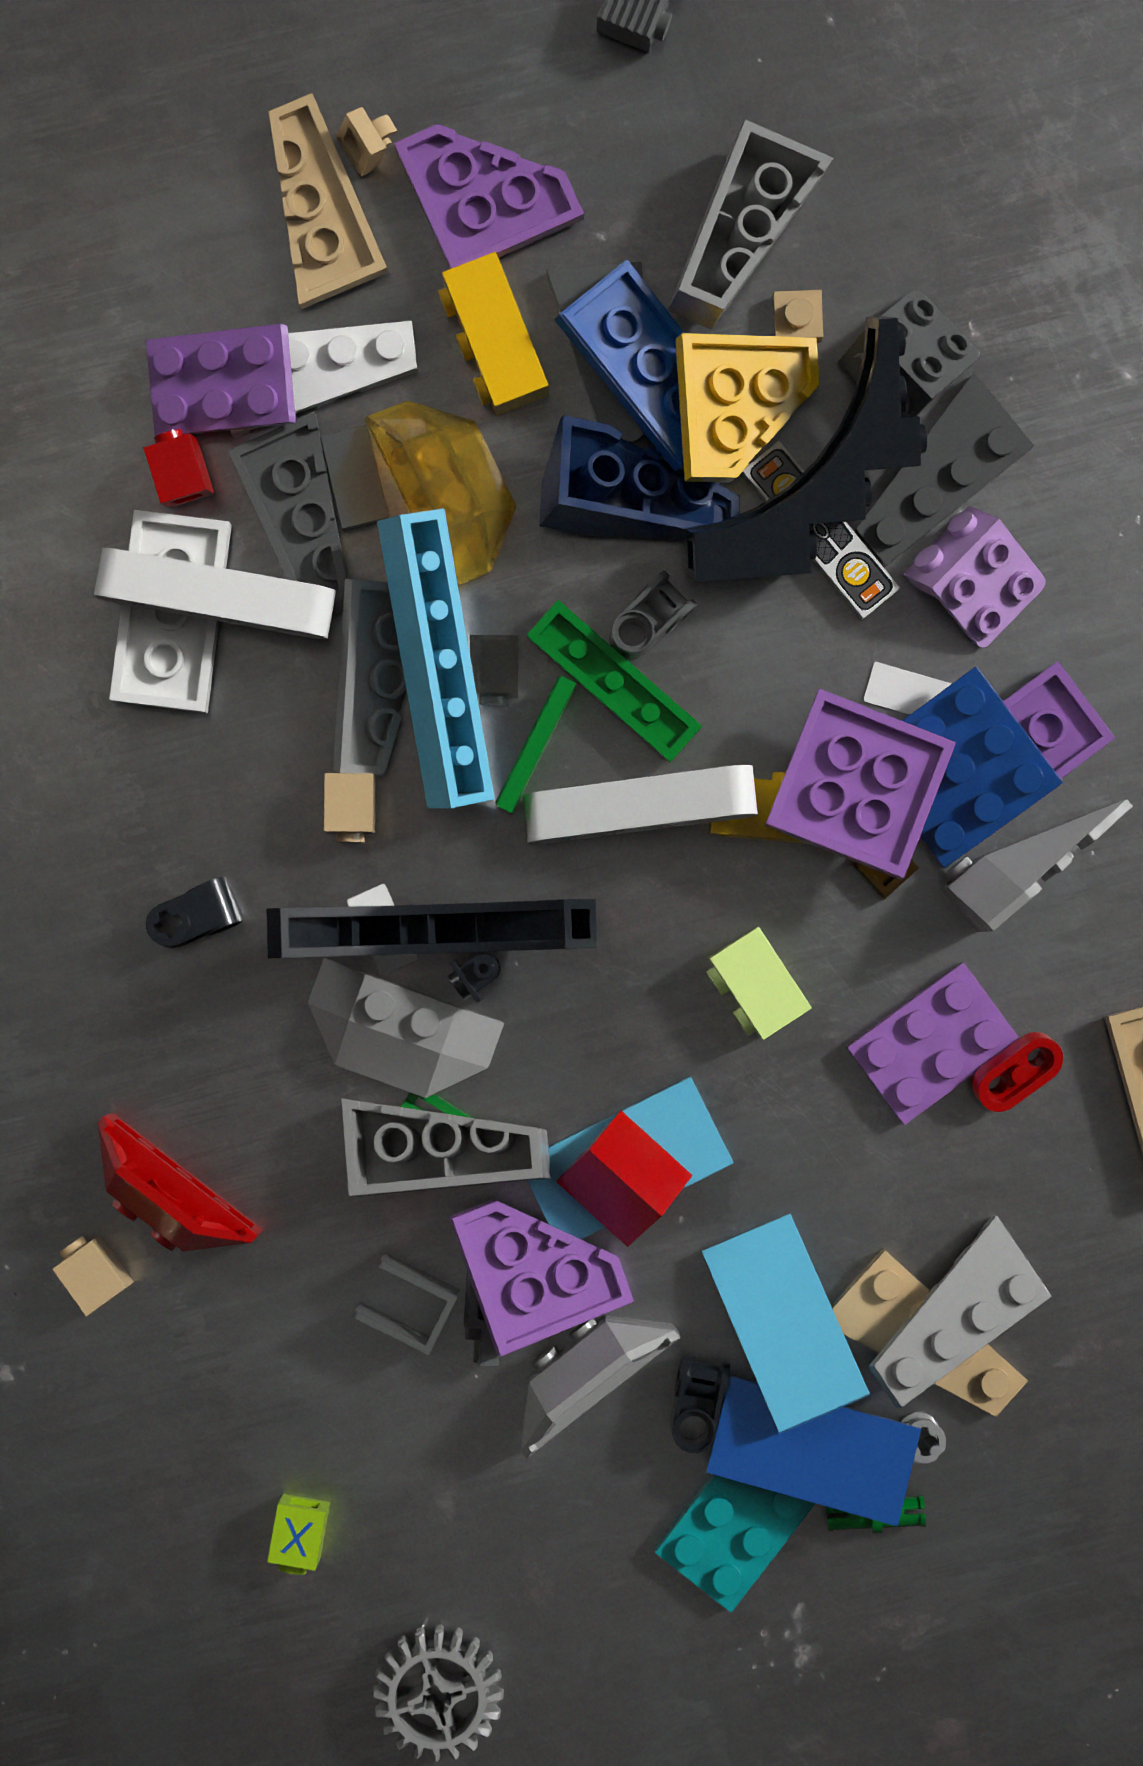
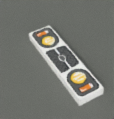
(839, 550)

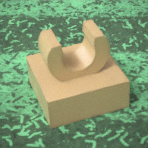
(365, 140)

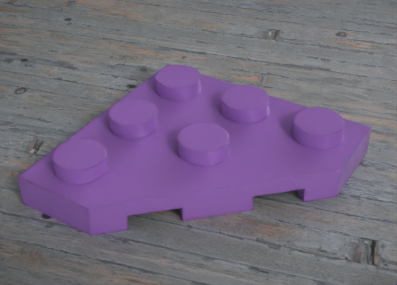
(483, 194)
(534, 1275)

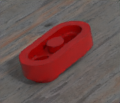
(1017, 1074)

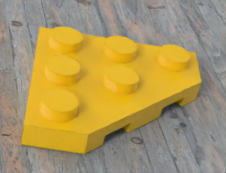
(738, 397)

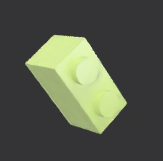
(758, 984)

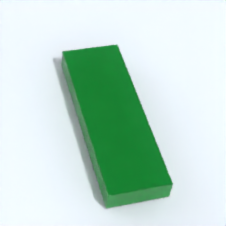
(535, 745)

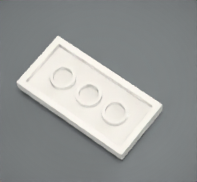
(161, 654)

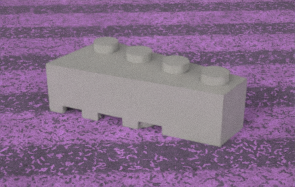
(749, 209)
(425, 1150)

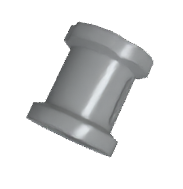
(933, 1444)

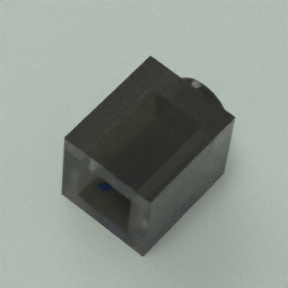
(495, 668)

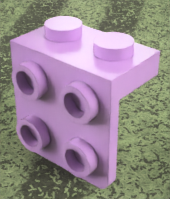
(977, 574)

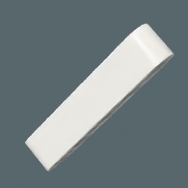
(214, 593)
(640, 804)

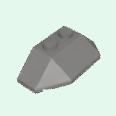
(398, 1031)
(587, 1371)

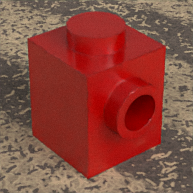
(178, 468)

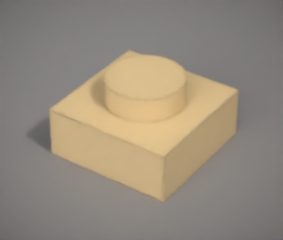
(798, 314)

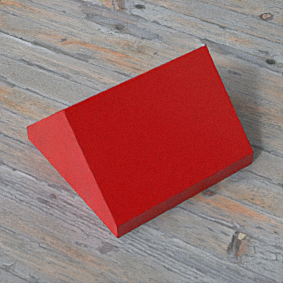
(625, 1179)

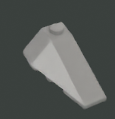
(1007, 878)

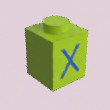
(298, 1534)

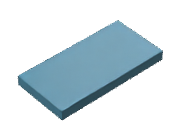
(671, 1117)
(785, 1324)

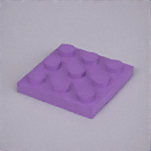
(860, 784)

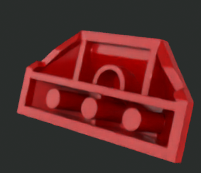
(166, 1194)

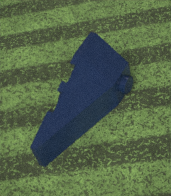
(619, 490)

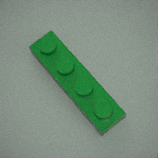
(613, 681)

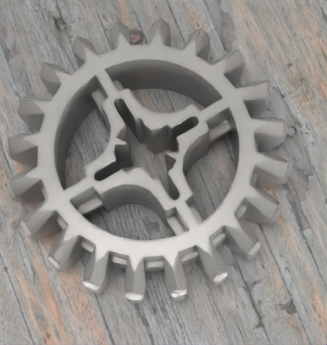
(420, 1701)

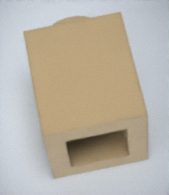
(350, 806)
(91, 1273)

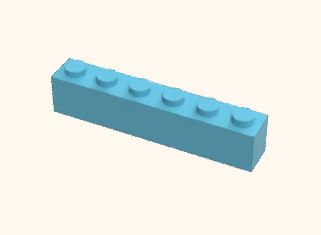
(435, 659)

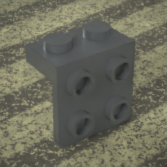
(933, 352)

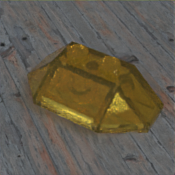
(447, 465)

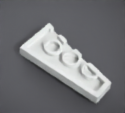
(346, 361)

